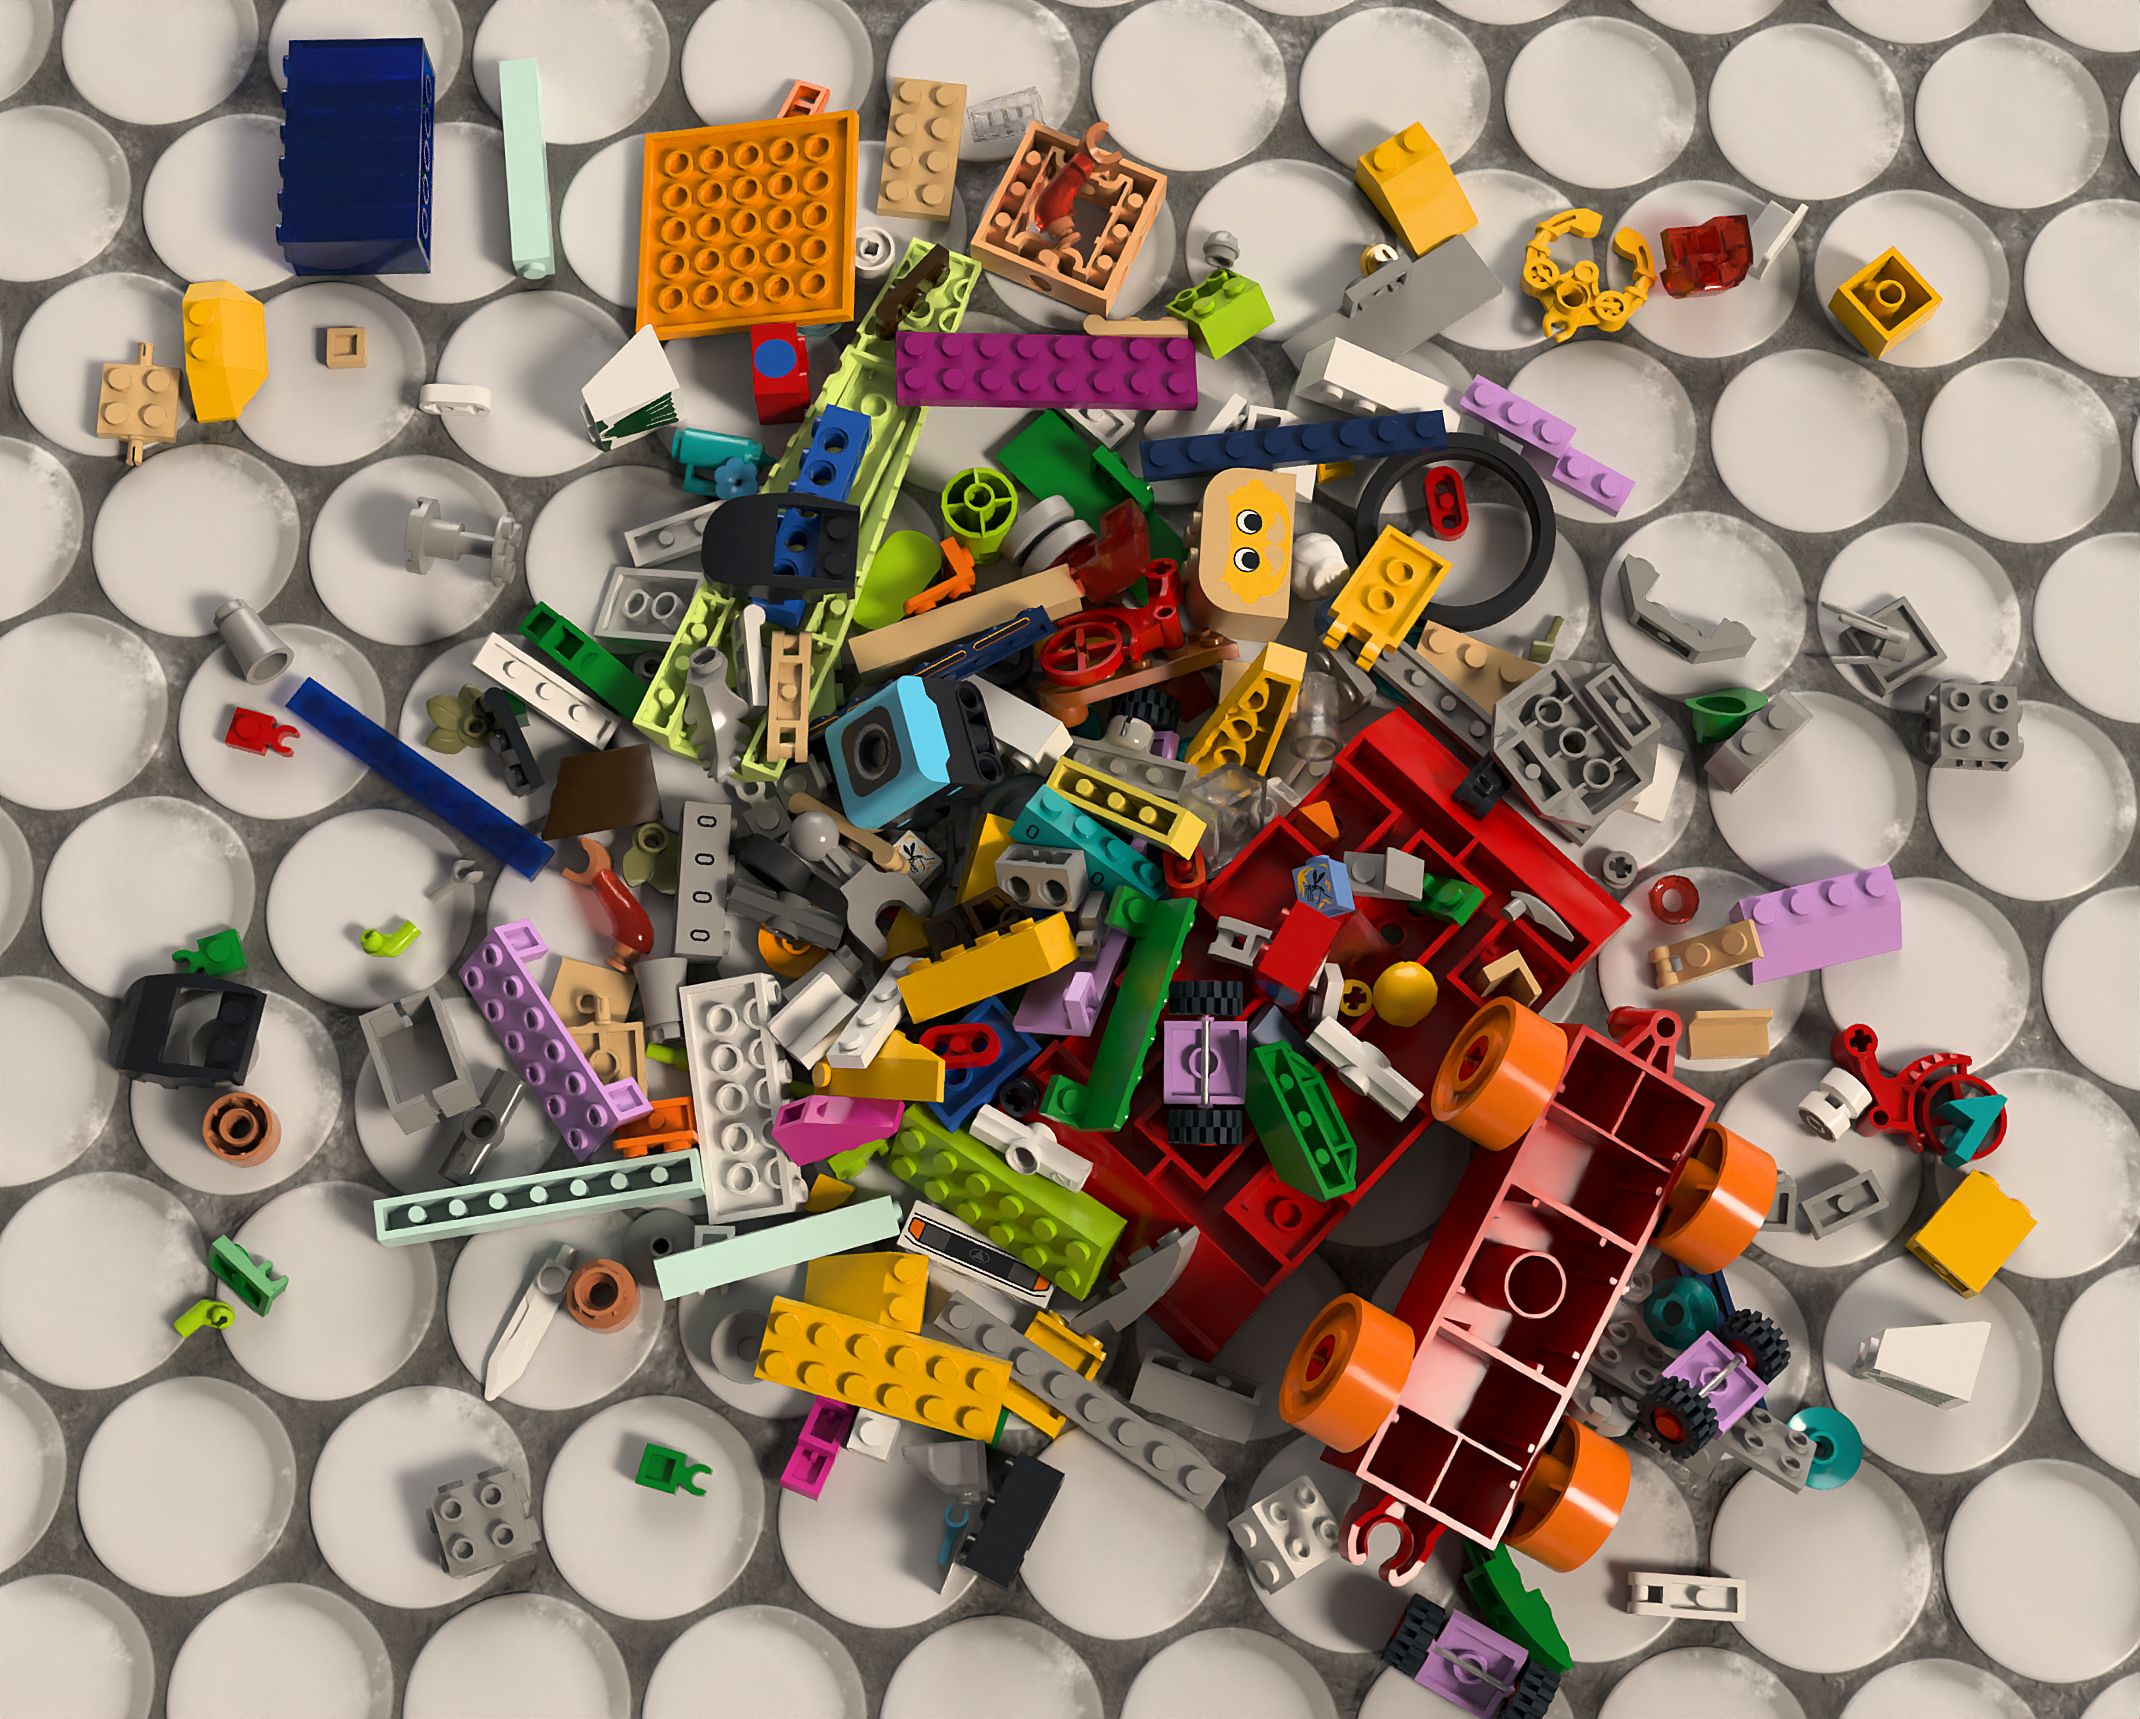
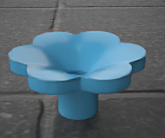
(730, 476)

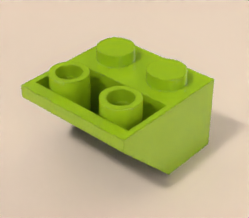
(1222, 312)

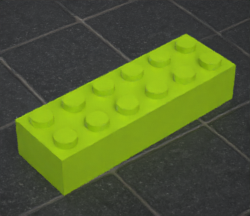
(1030, 1216)

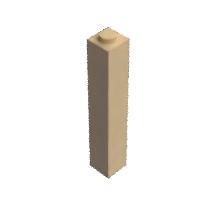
(930, 635)

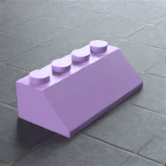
(1823, 923)

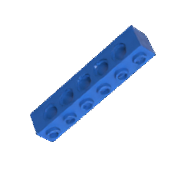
(839, 429)

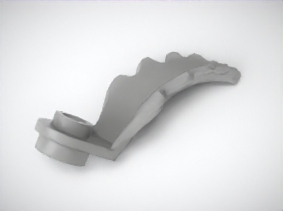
(715, 713)

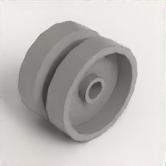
(1045, 537)

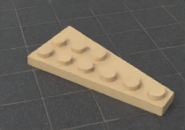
(1476, 667)

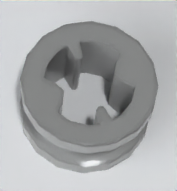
(1609, 876)

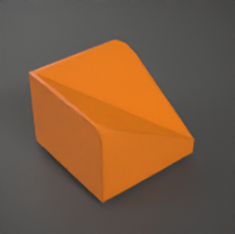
(1318, 826)

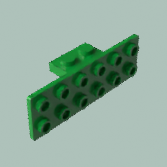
(1055, 461)

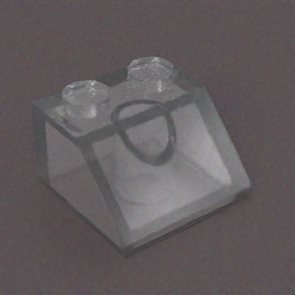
(1232, 807)
(952, 1468)

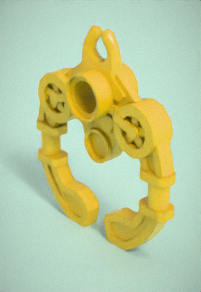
(1580, 284)

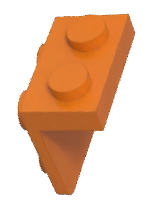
(961, 584)
(667, 1127)

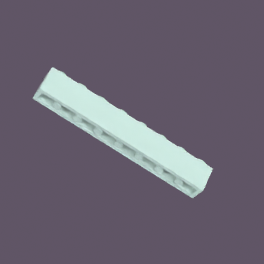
(539, 1198)

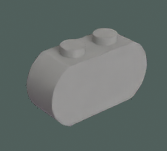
(1758, 741)

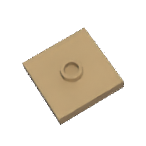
(580, 982)

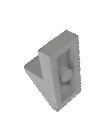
(1385, 876)

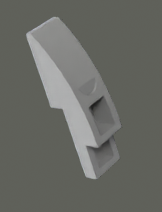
(1140, 1283)

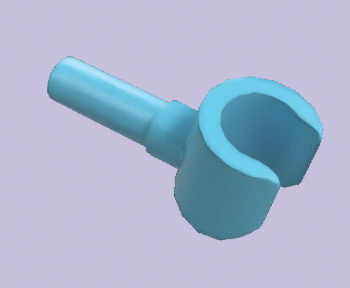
(950, 1534)

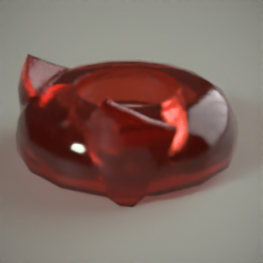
(1689, 895)

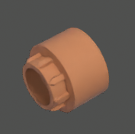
(227, 1114)
(587, 1281)

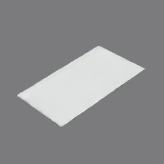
(955, 1557)

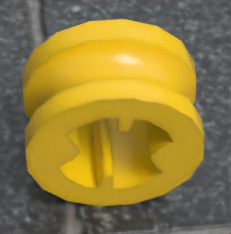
(1359, 1007)

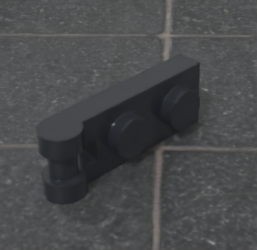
(508, 741)
(1482, 787)

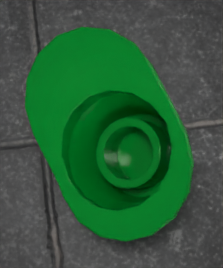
(1723, 712)

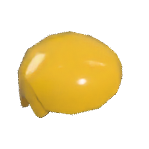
(1404, 994)

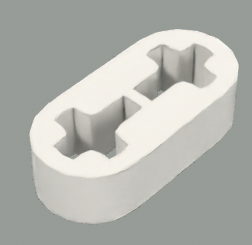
(455, 399)

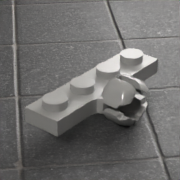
(1127, 757)

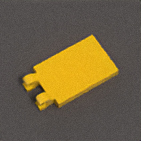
(1386, 595)

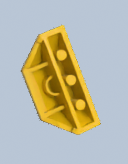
(223, 348)

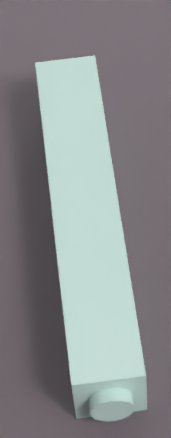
(526, 168)
(777, 1246)

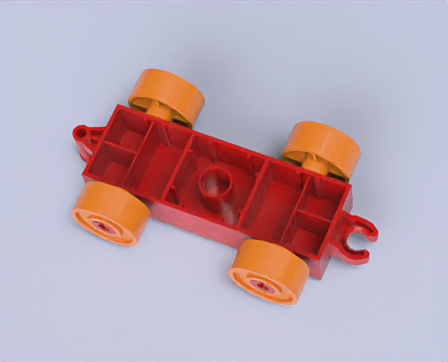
(1466, 1384)

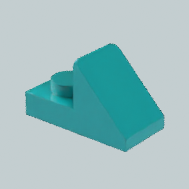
(1972, 1122)

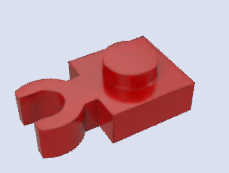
(256, 731)

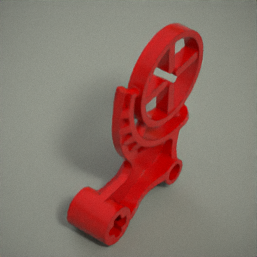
(1148, 628)
(1894, 1097)

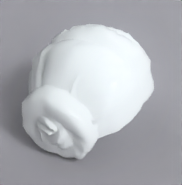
(1317, 567)

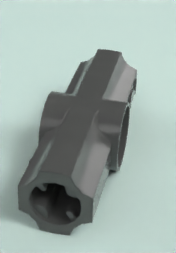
(787, 915)
(496, 1105)

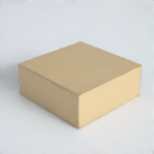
(346, 348)

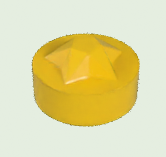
(1374, 256)

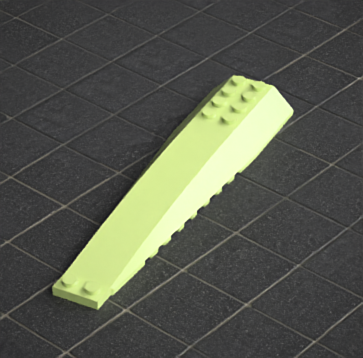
(862, 384)

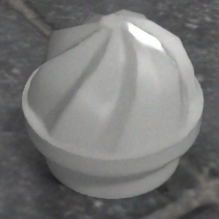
(1221, 249)

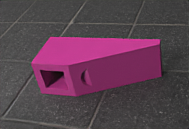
(832, 1124)

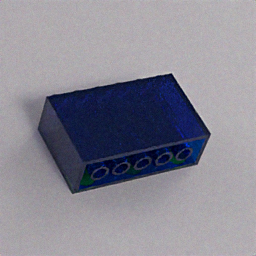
(357, 157)

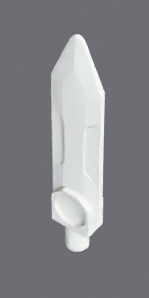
(529, 1323)

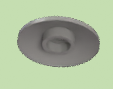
(646, 1232)

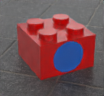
(780, 373)
(1297, 951)

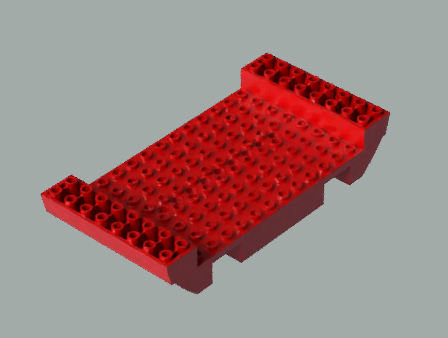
(1255, 1230)

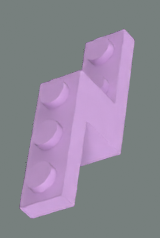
(1546, 445)

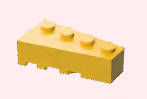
(1251, 715)
(987, 968)

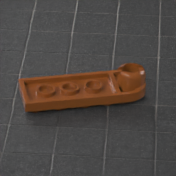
(1198, 652)

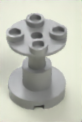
(431, 537)

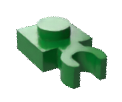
(216, 956)
(666, 1469)

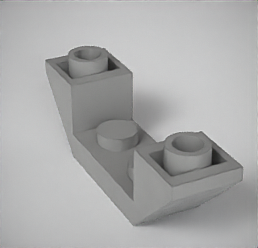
(1727, 642)

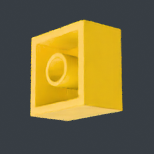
(1884, 302)

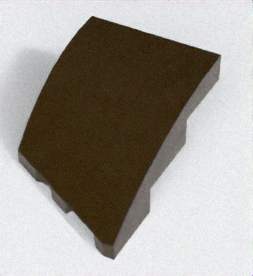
(603, 792)
(972, 919)

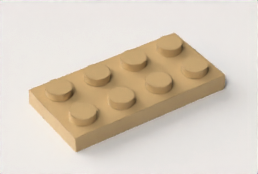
(922, 150)

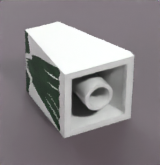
(632, 394)
(1925, 1361)

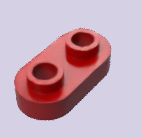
(1446, 505)
(1183, 876)
(962, 1044)

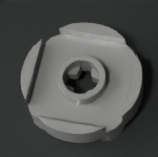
(1609, 1409)

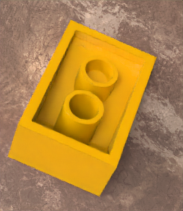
(1415, 190)
(871, 1287)

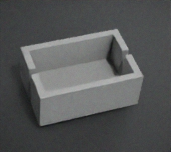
(420, 1063)

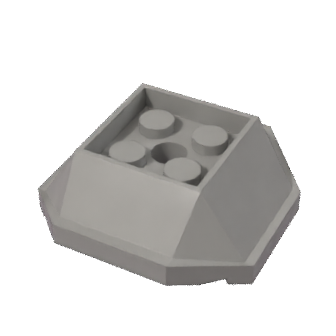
(1603, 718)

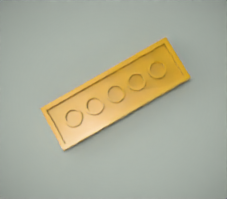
(883, 1369)

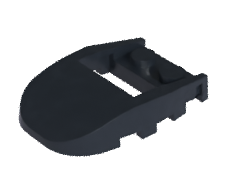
(742, 546)
(145, 1023)

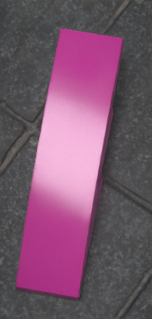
(818, 1446)

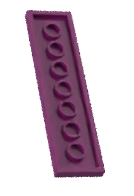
(1045, 371)

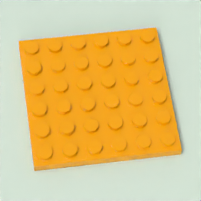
(749, 225)

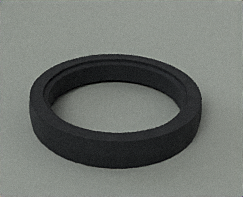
(1523, 479)

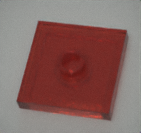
(1360, 955)

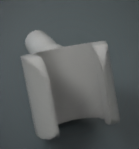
(459, 876)

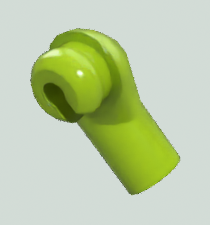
(389, 945)
(206, 1313)

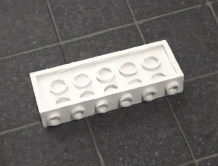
(737, 1092)

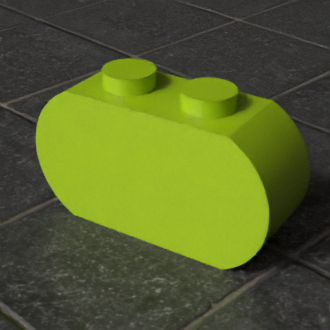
(900, 570)

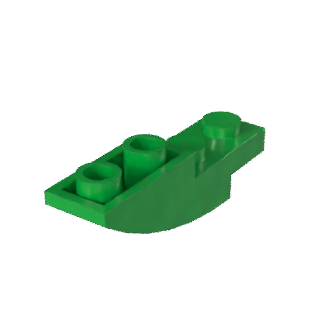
(584, 660)
(1512, 1611)

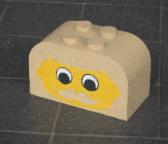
(1241, 554)

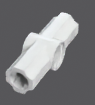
(1364, 1068)
(1031, 1148)

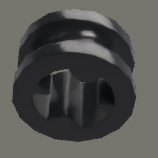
(1013, 1104)

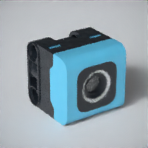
(913, 753)

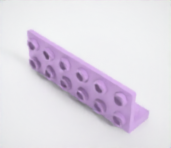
(1073, 995)
(542, 1045)

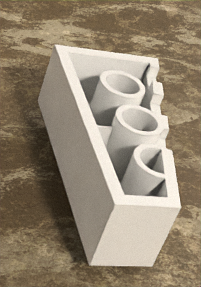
(1371, 385)

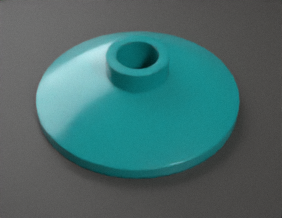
(1840, 1442)

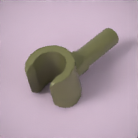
(1542, 650)

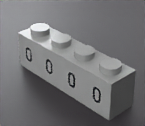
(702, 882)

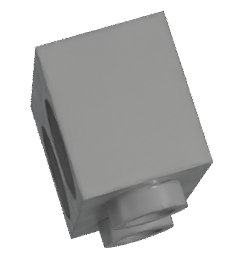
(1043, 876)

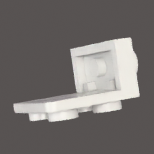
(1209, 418)
(1287, 1533)

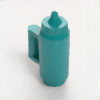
(712, 450)

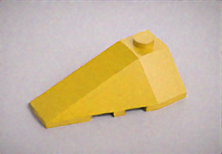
(896, 1072)

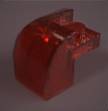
(1706, 257)
(1114, 558)

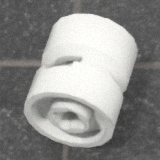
(873, 259)
(1829, 1109)

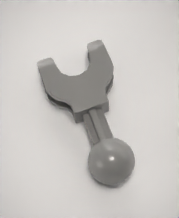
(866, 890)

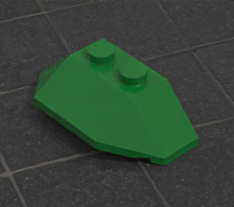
(1299, 1123)

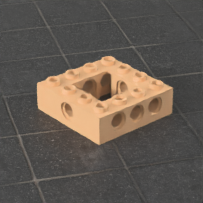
(1012, 251)

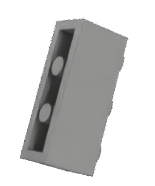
(1197, 1393)

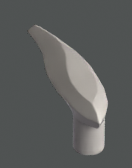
(1537, 911)

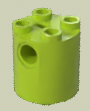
(979, 512)

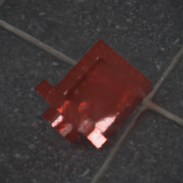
(1191, 692)

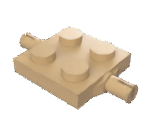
(139, 403)
(613, 1047)

